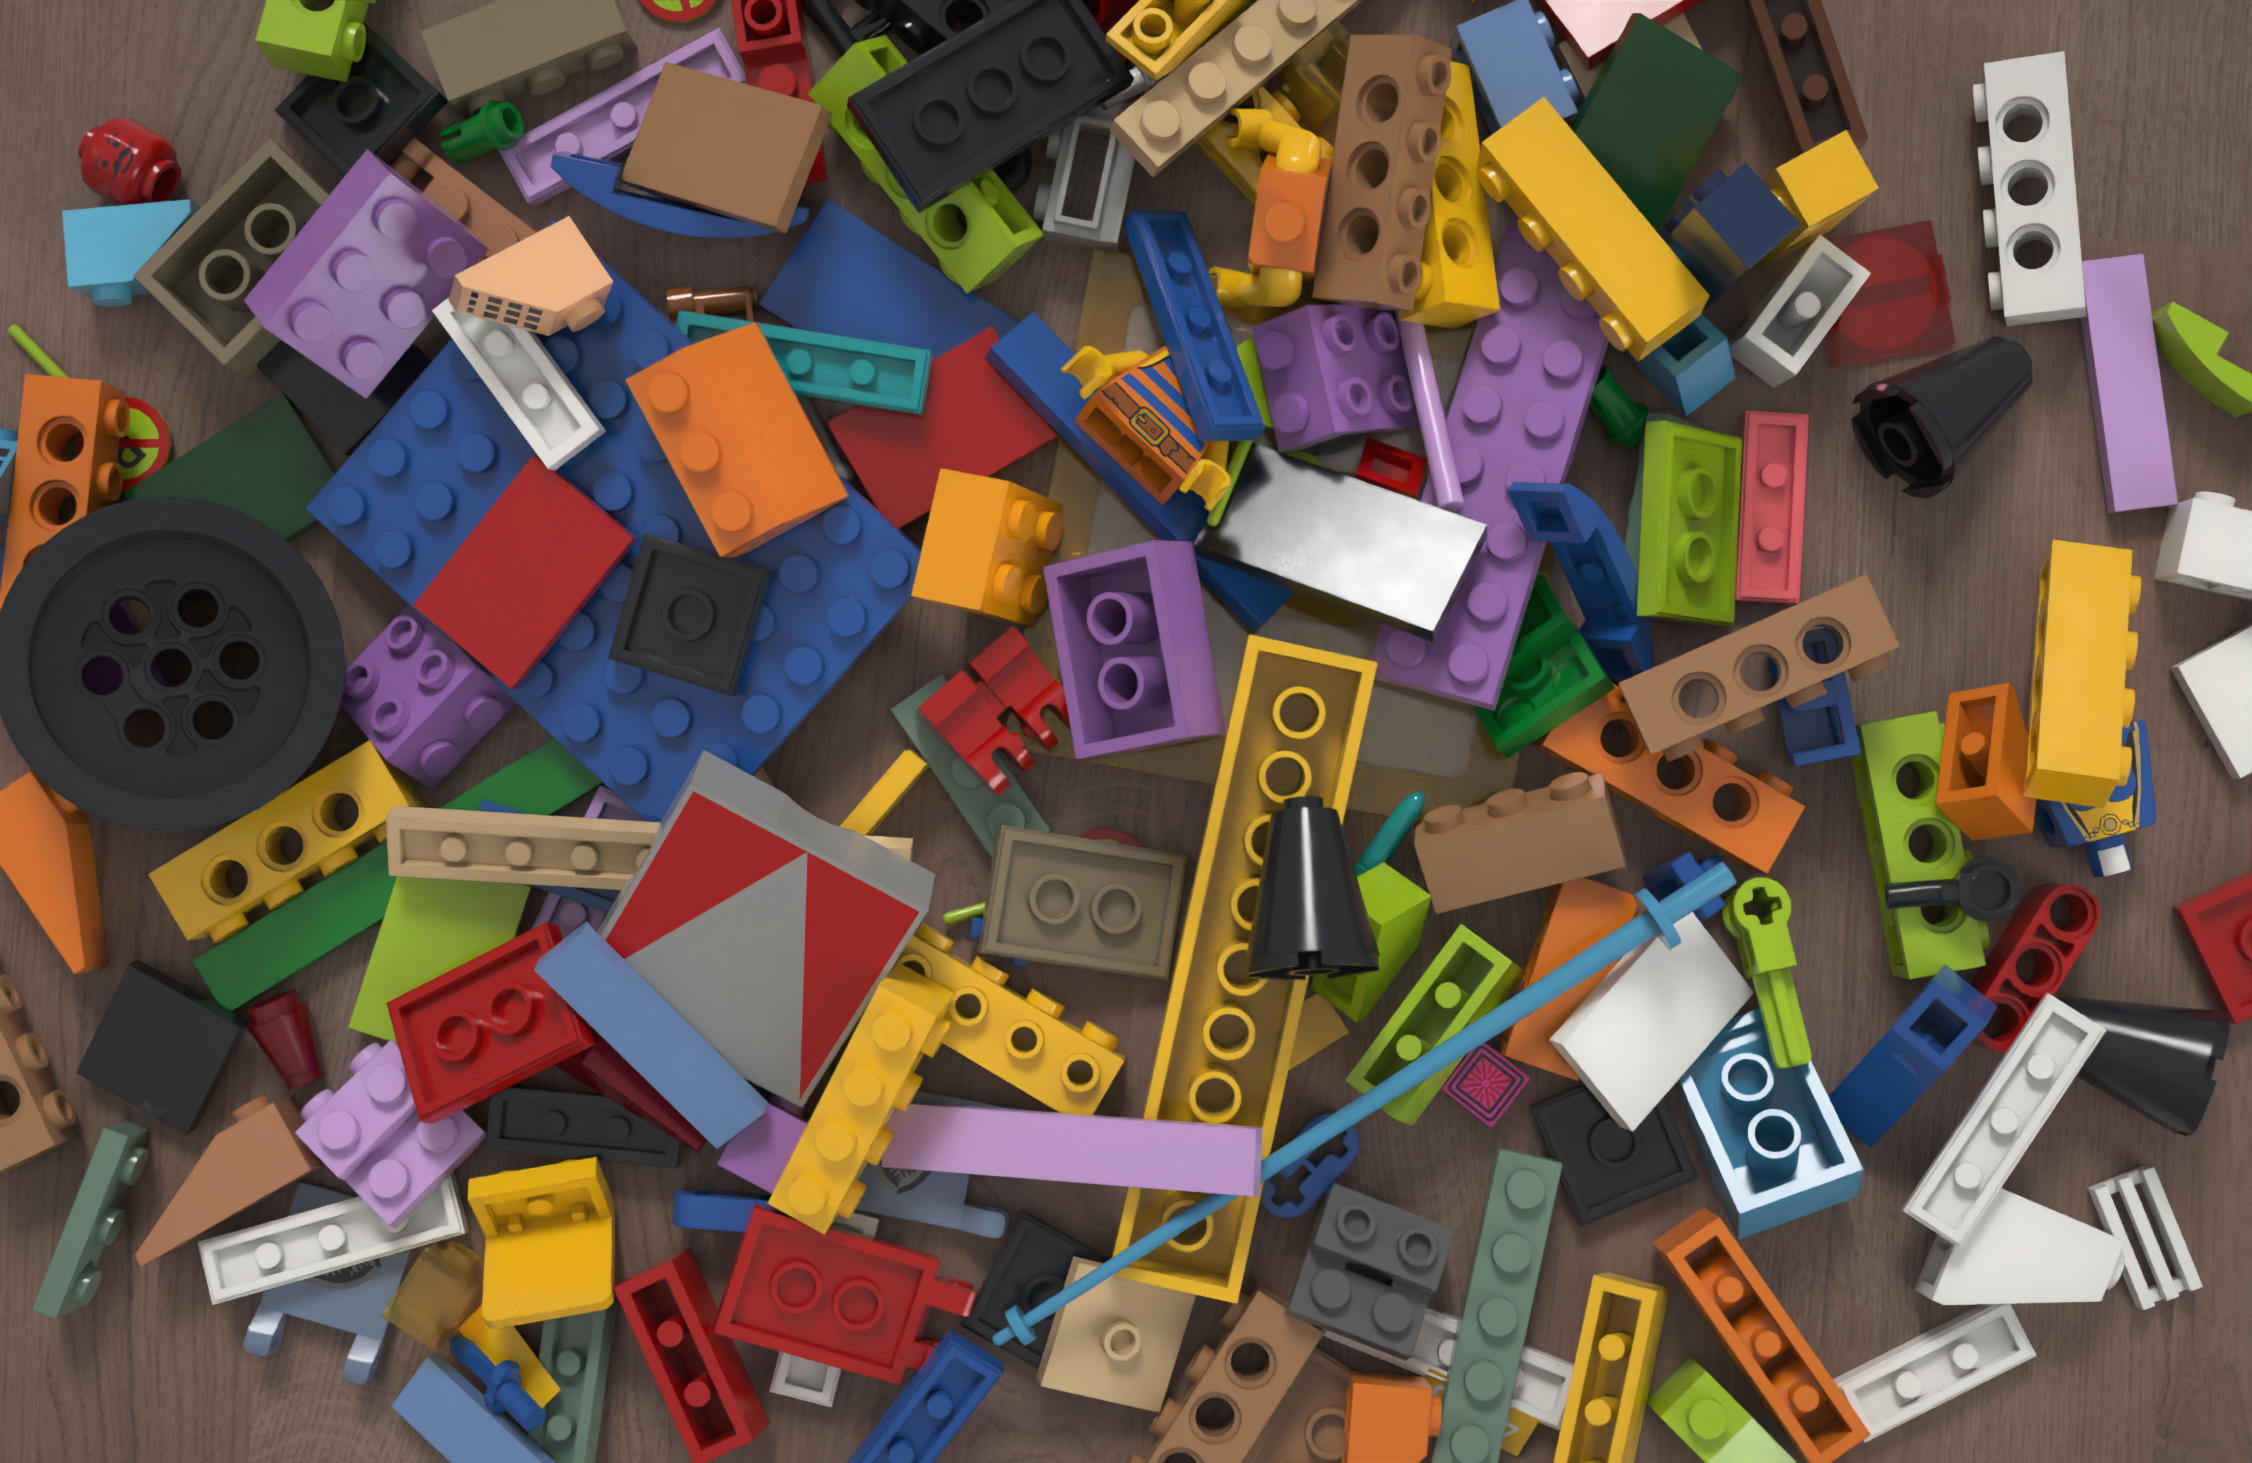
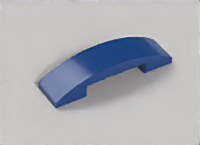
(600, 183)
(1596, 570)

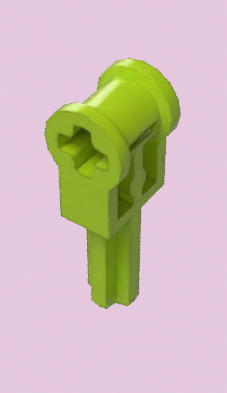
(1767, 959)

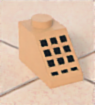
(537, 283)

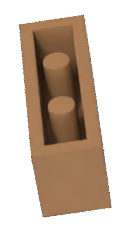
(1518, 841)

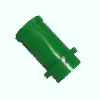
(495, 127)
(1617, 411)

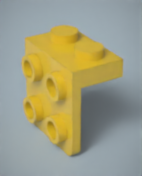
(545, 1242)

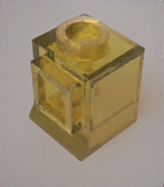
(1317, 76)
(436, 1293)

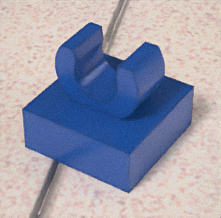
(1678, 872)

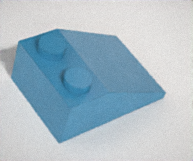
(1766, 1131)

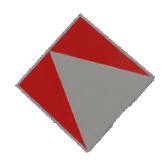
(765, 924)

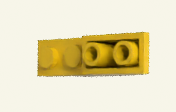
(1167, 32)

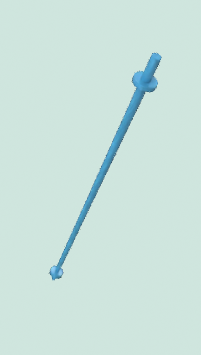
(1655, 919)

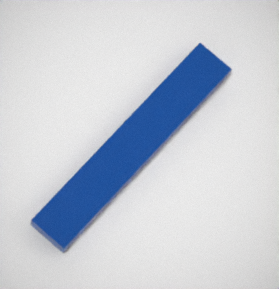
(1031, 363)

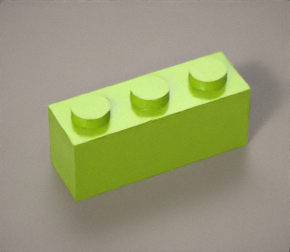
(1452, 993)

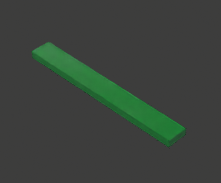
(360, 892)

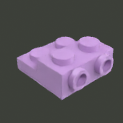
(375, 1139)

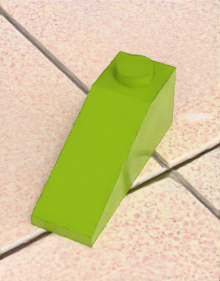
(1712, 1419)

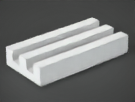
(2167, 1286)

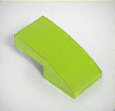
(2192, 350)

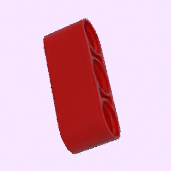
(2052, 947)

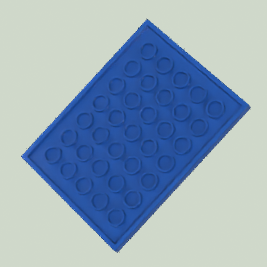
(453, 452)

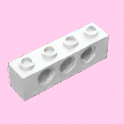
(2036, 89)

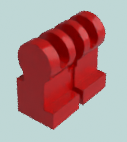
(967, 712)

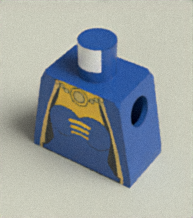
(2103, 828)

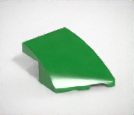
(1548, 675)

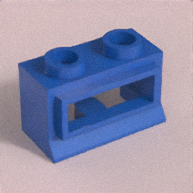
(1825, 725)

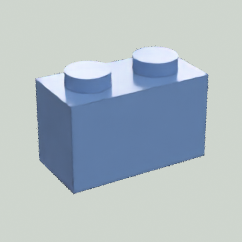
(1513, 64)

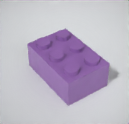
(364, 275)
(1134, 649)

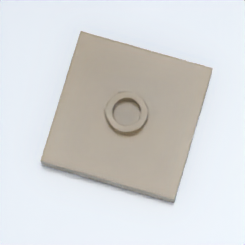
(1116, 1340)

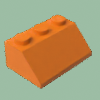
(737, 439)

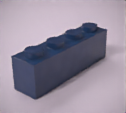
(1727, 229)

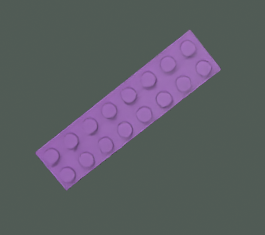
(1507, 424)

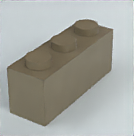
(524, 48)

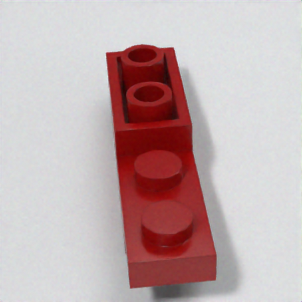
(777, 54)

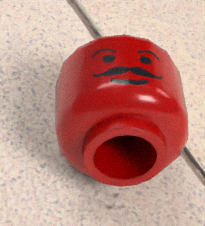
(128, 163)

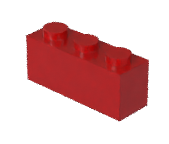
(691, 1364)

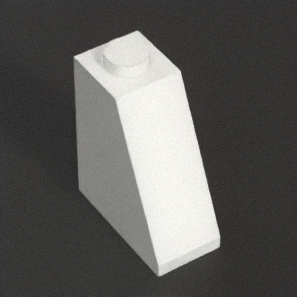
(2022, 1257)

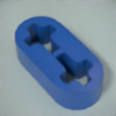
(1318, 1178)
(715, 1208)

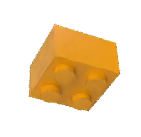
(988, 548)

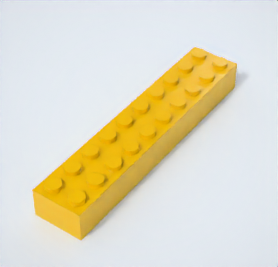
(1222, 1032)

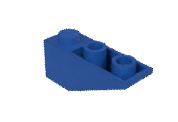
(1911, 1055)

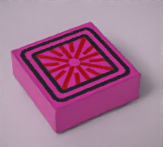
(1485, 1083)

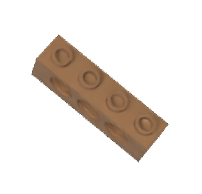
(1382, 171)
(1847, 610)
(44, 1114)
(1252, 1395)

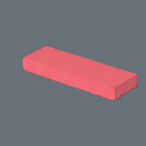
(1771, 507)

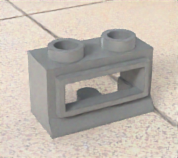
(1113, 193)

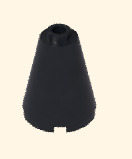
(1940, 413)
(1309, 900)
(2155, 1058)

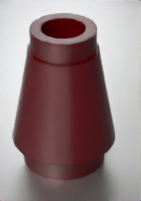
(287, 1037)

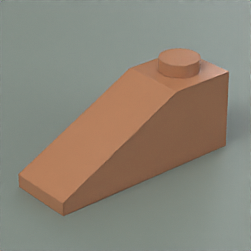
(234, 1174)

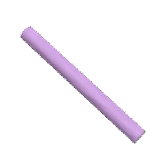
(1430, 415)

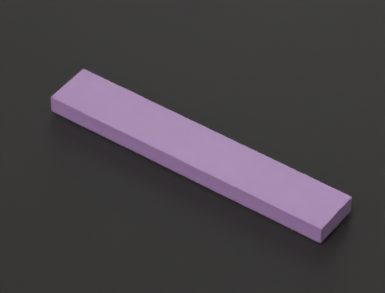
(1077, 1148)

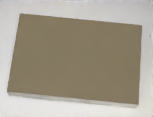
(1082, 903)

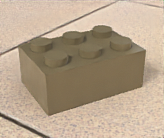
(228, 249)

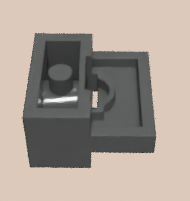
(1381, 1244)

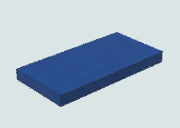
(870, 288)

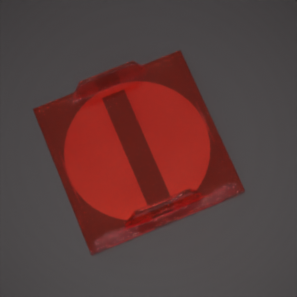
(1901, 301)

